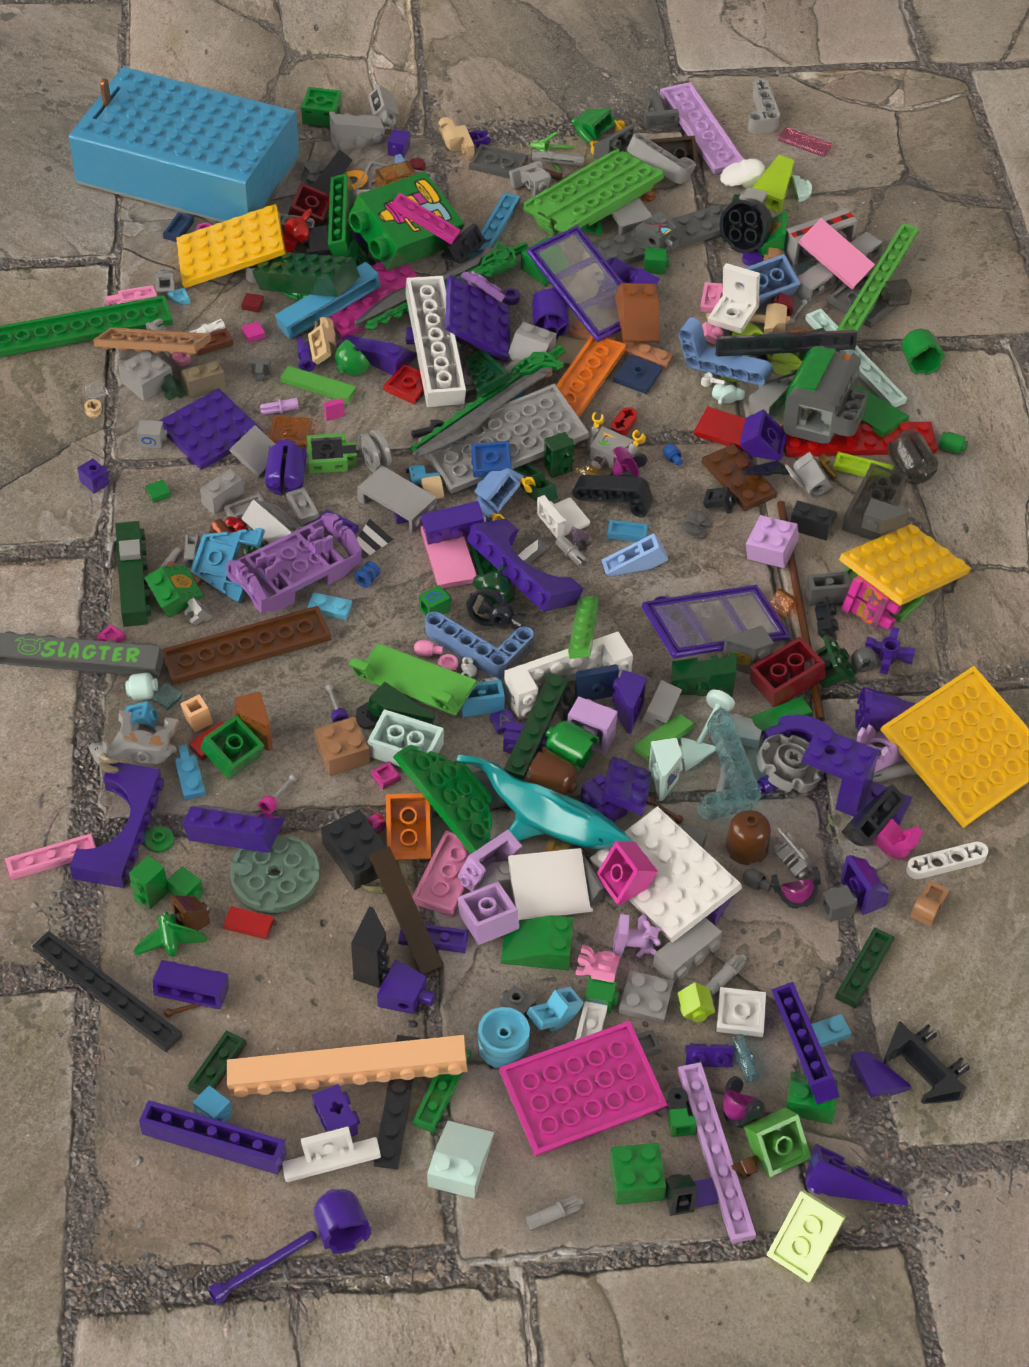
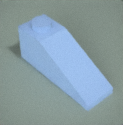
(636, 557)

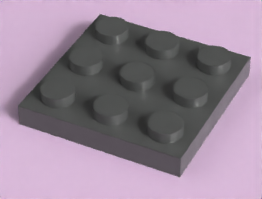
(845, 296)

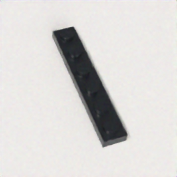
(394, 1119)

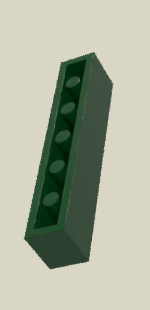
(131, 577)

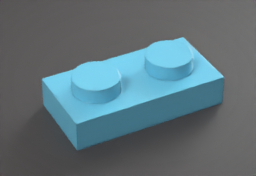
(331, 606)
(831, 1030)

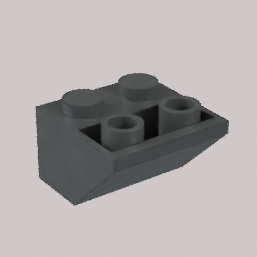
(618, 139)

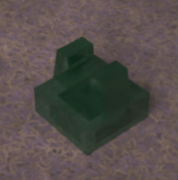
(172, 387)

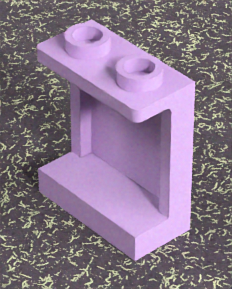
(495, 850)

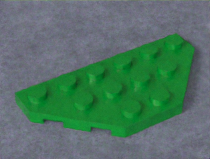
(452, 793)

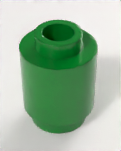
(953, 442)

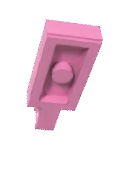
(131, 295)

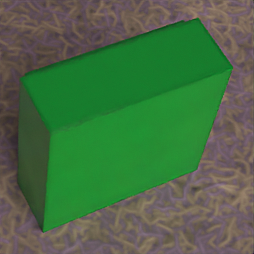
(158, 491)

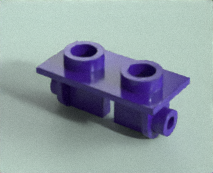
(710, 1056)

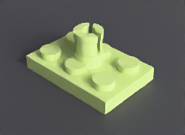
(806, 1235)

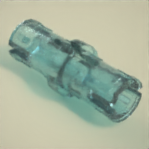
(744, 1058)

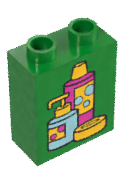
(392, 235)

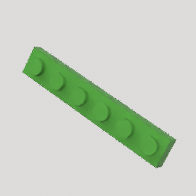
(584, 627)

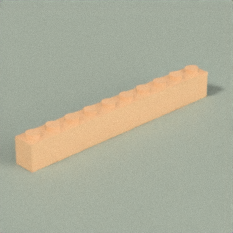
(346, 1066)

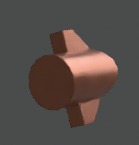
(220, 526)

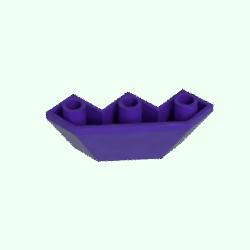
(630, 274)

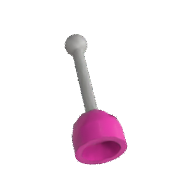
(269, 803)

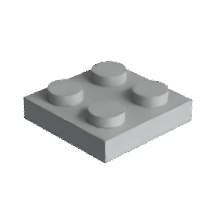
(646, 997)

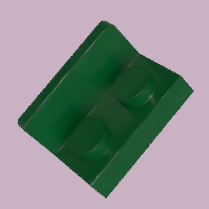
(836, 663)

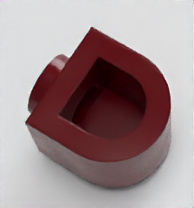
(785, 300)

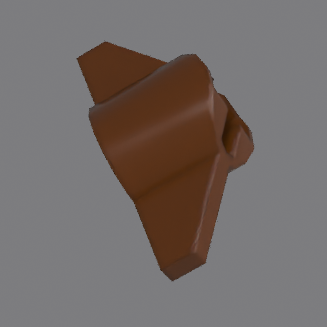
(746, 1167)

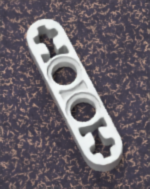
(945, 857)

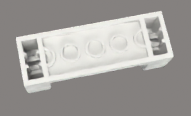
(526, 680)

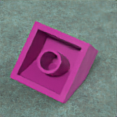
(626, 871)

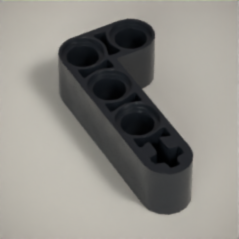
(615, 489)

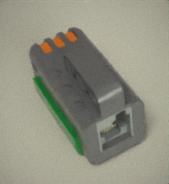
(825, 396)

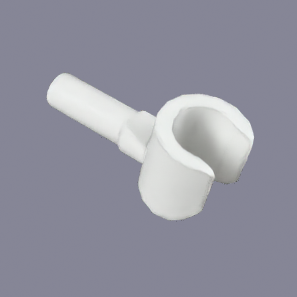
(708, 380)

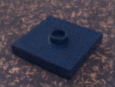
(637, 374)
(596, 682)

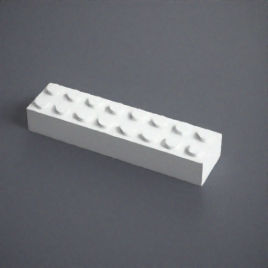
(434, 345)

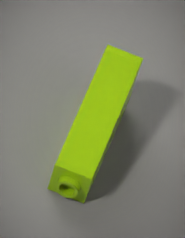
(776, 182)

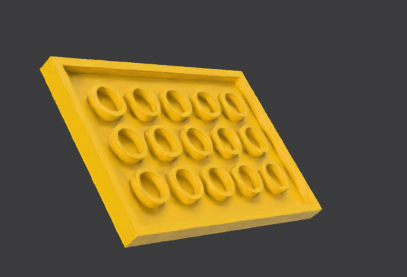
(230, 246)
(905, 564)

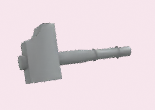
(749, 736)

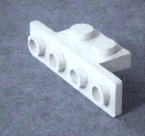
(329, 1152)

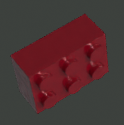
(787, 672)

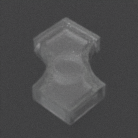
(873, 854)

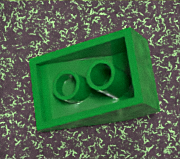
(540, 943)

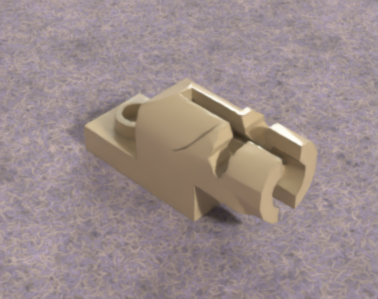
(456, 137)
(322, 340)

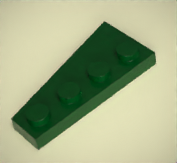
(486, 372)

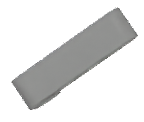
(767, 116)
(647, 151)

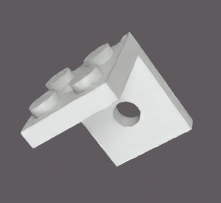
(736, 299)

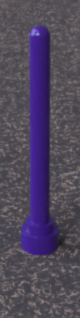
(221, 1290)

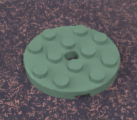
(272, 893)

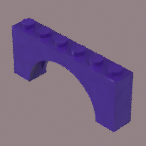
(547, 591)
(114, 860)

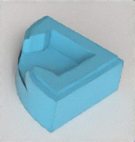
(179, 296)

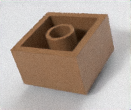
(342, 746)

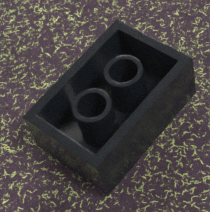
(349, 844)

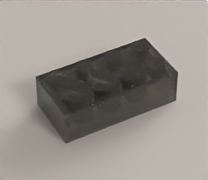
(877, 484)

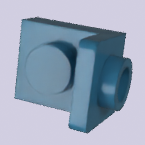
(144, 714)

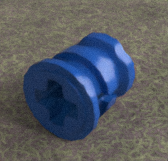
(369, 576)

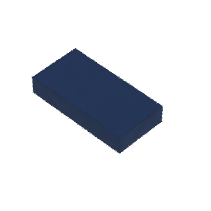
(178, 226)

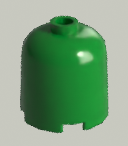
(922, 351)
(571, 743)

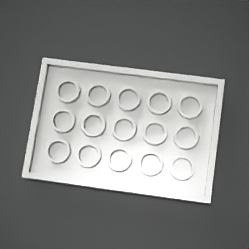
(687, 880)

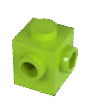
(696, 1002)

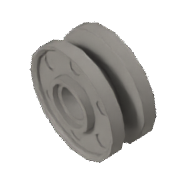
(374, 450)

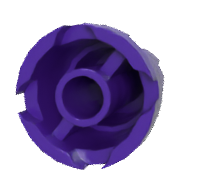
(878, 708)

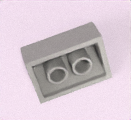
(271, 519)

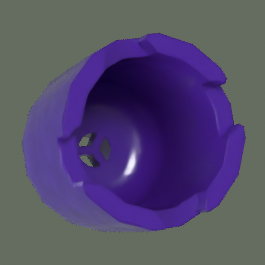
(341, 1220)

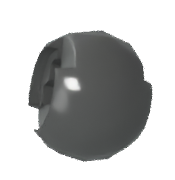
(864, 659)

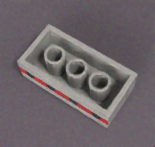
(841, 221)

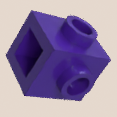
(93, 475)

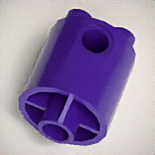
(550, 312)

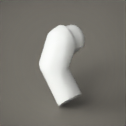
(468, 668)

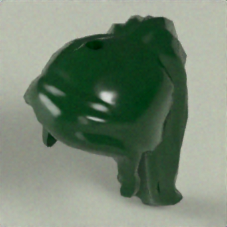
(496, 582)

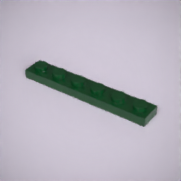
(536, 726)

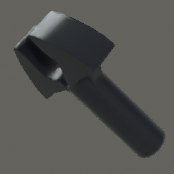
(425, 431)

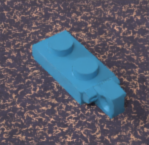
(189, 774)

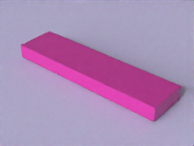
(425, 218)

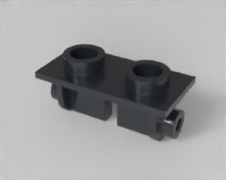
(826, 612)

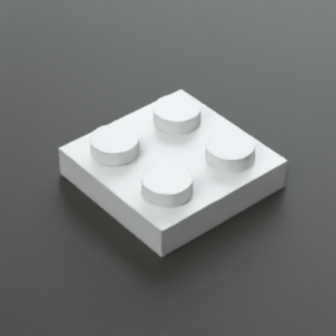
(741, 1012)

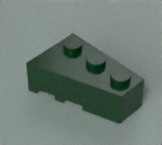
(701, 676)

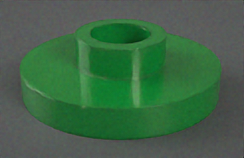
(159, 839)

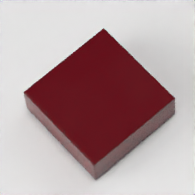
(252, 302)

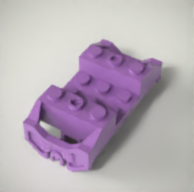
(294, 562)

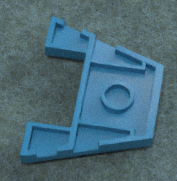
(214, 554)

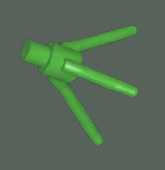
(544, 146)

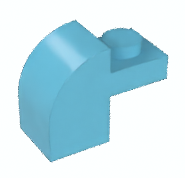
(558, 1010)

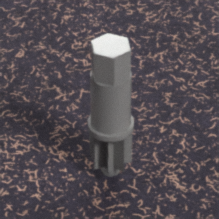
(728, 972)
(554, 1212)

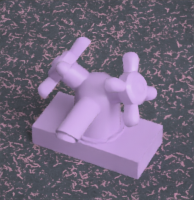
(635, 938)

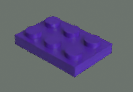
(626, 785)

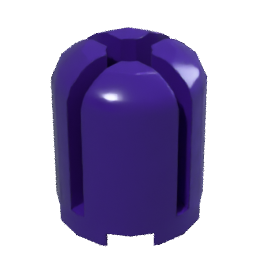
(285, 465)

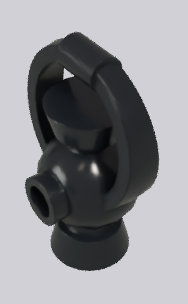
(499, 613)

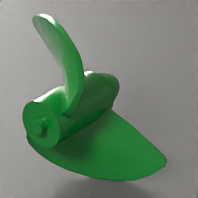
(168, 935)

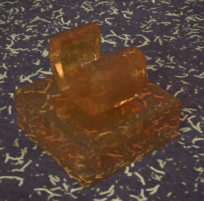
(783, 602)

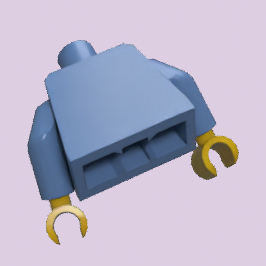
(497, 490)

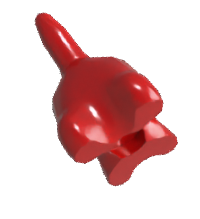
(296, 231)

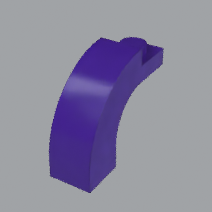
(797, 725)

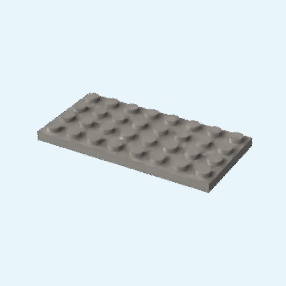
(522, 423)

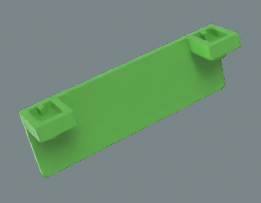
(415, 678)

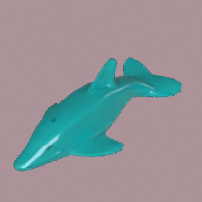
(548, 812)

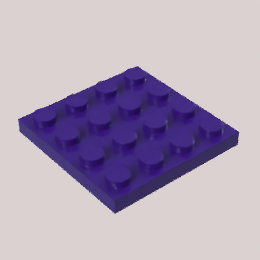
(477, 318)
(207, 428)

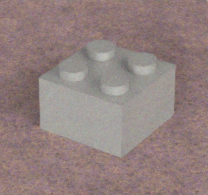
(144, 374)

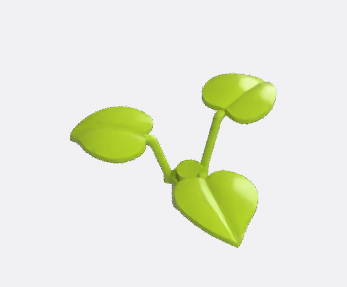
(782, 363)

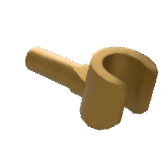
(824, 461)

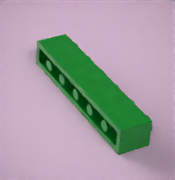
(340, 206)

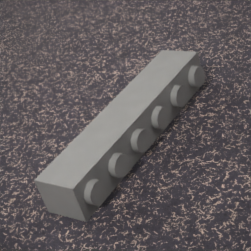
(820, 279)

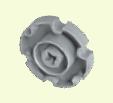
(781, 761)

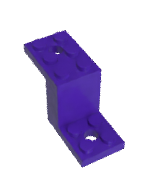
(854, 765)

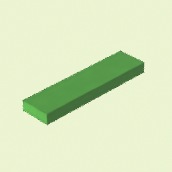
(318, 384)

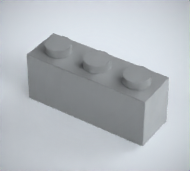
(688, 950)

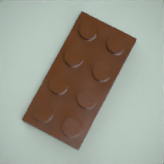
(748, 489)

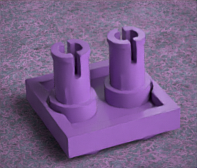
(483, 285)

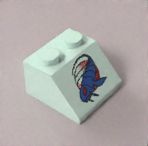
(665, 765)

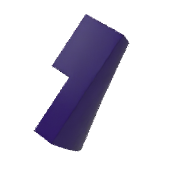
(876, 1075)

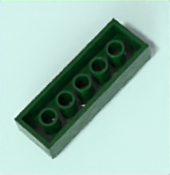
(307, 274)

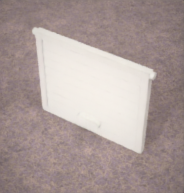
(549, 883)

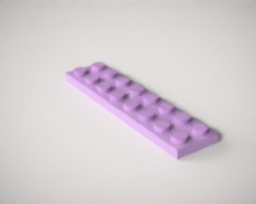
(699, 121)

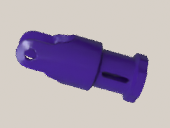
(305, 356)

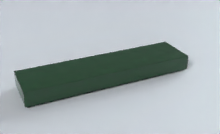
(864, 967)

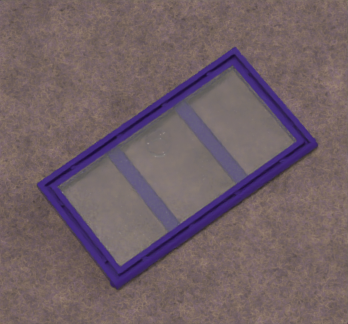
(581, 280)
(703, 620)

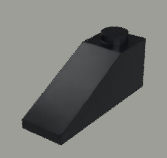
(874, 816)

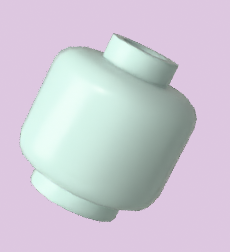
(141, 686)

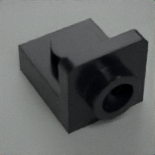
(720, 497)

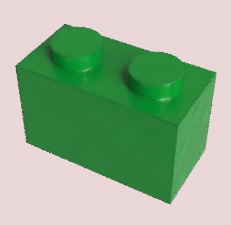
(148, 882)

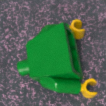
(594, 124)

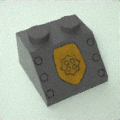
(750, 647)

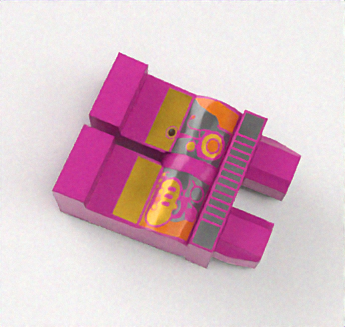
(870, 604)

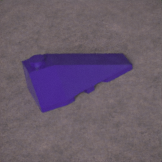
(381, 354)
(833, 1177)

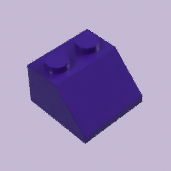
(763, 436)
(629, 698)
(866, 885)

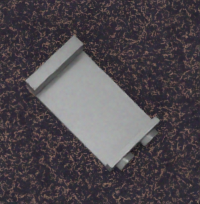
(630, 216)
(397, 495)

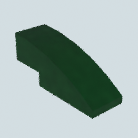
(542, 487)

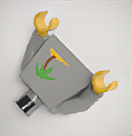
(603, 441)

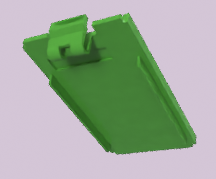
(592, 192)

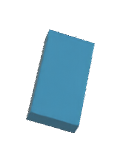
(626, 531)

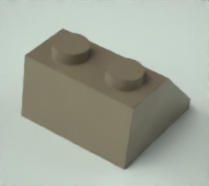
(203, 378)

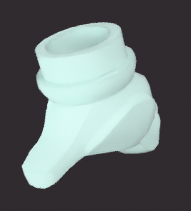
(727, 394)

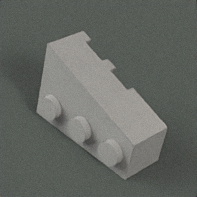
(355, 131)

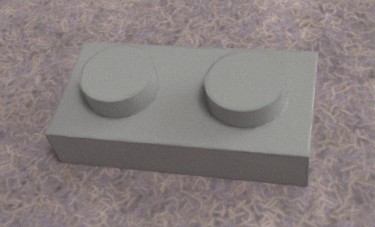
(302, 505)

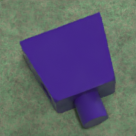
(404, 989)

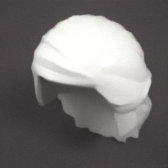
(743, 173)

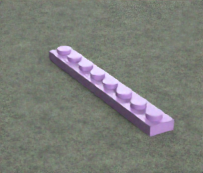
(717, 1154)

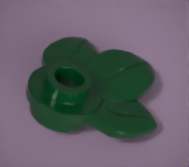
(360, 253)

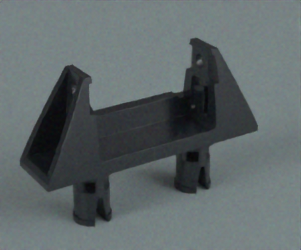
(942, 1079)

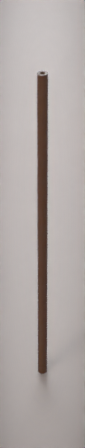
(801, 615)

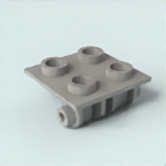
(793, 856)

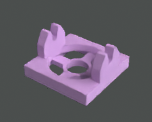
(889, 753)

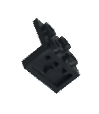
(464, 245)

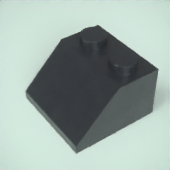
(813, 519)

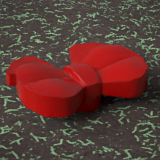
(236, 523)

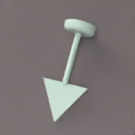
(696, 750)

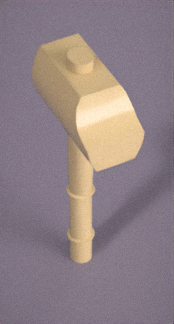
(774, 320)

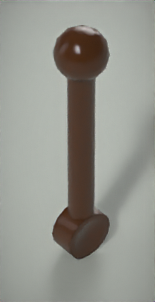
(650, 801)
(169, 1012)

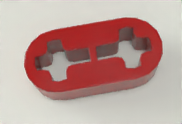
(620, 420)

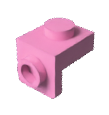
(711, 332)

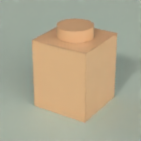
(196, 713)

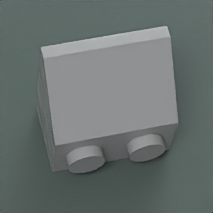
(529, 340)

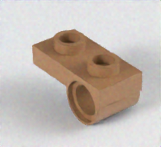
(929, 903)

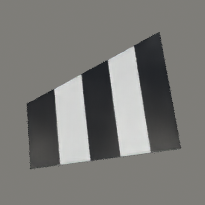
(372, 539)

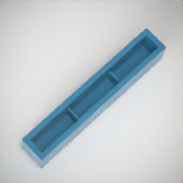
(306, 311)

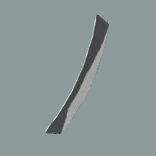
(533, 551)

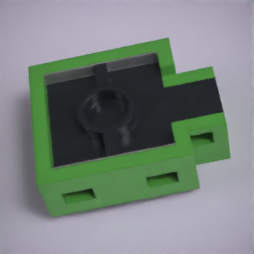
(330, 453)

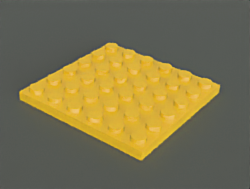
(964, 745)

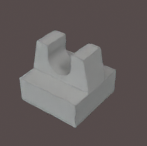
(199, 611)

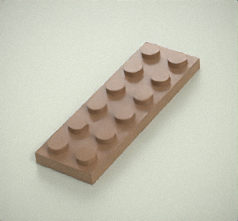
(152, 340)

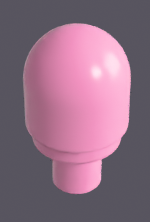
(427, 648)

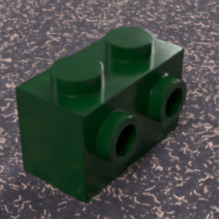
(558, 454)

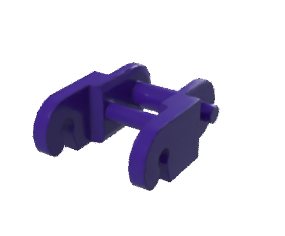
(481, 136)

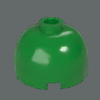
(350, 360)

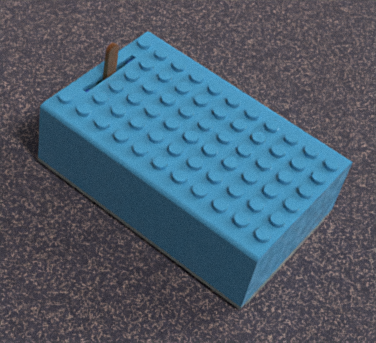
(184, 146)

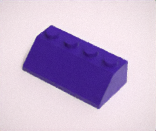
(232, 827)

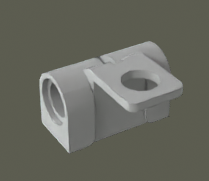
(810, 475)

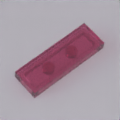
(804, 141)

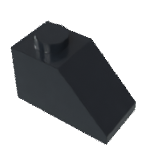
(680, 1194)

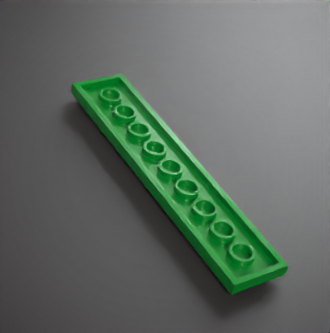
(81, 325)

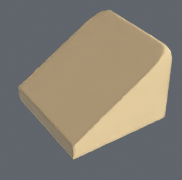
(433, 486)

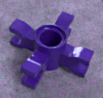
(890, 650)

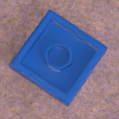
(490, 457)

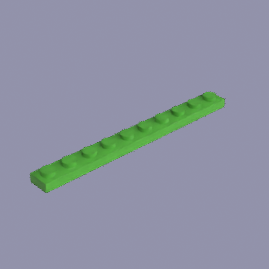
(876, 282)

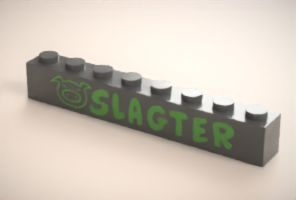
(80, 654)

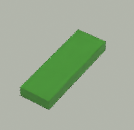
(674, 728)

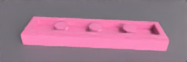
(47, 857)

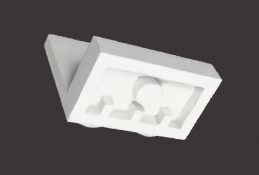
(561, 515)

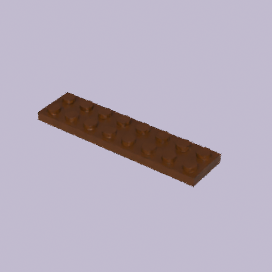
(245, 645)

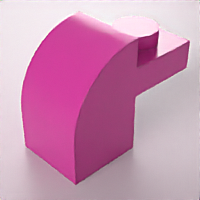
(896, 841)

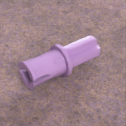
(279, 406)

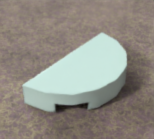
(801, 187)

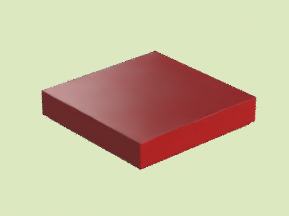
(406, 384)

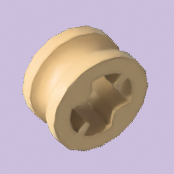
(93, 413)

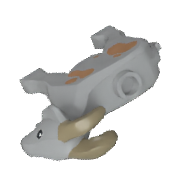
(135, 744)

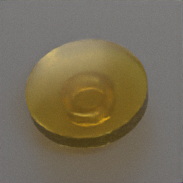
(587, 470)

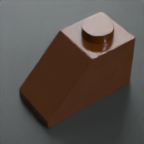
(190, 912)

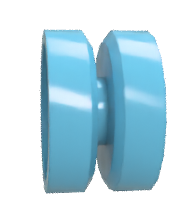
(503, 1036)

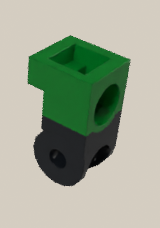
(679, 1121)

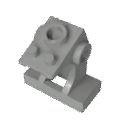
(537, 180)

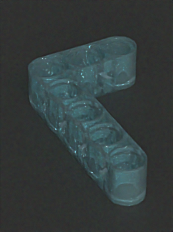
(732, 770)

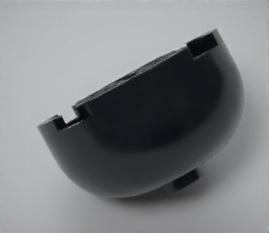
(752, 224)

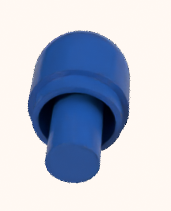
(672, 454)

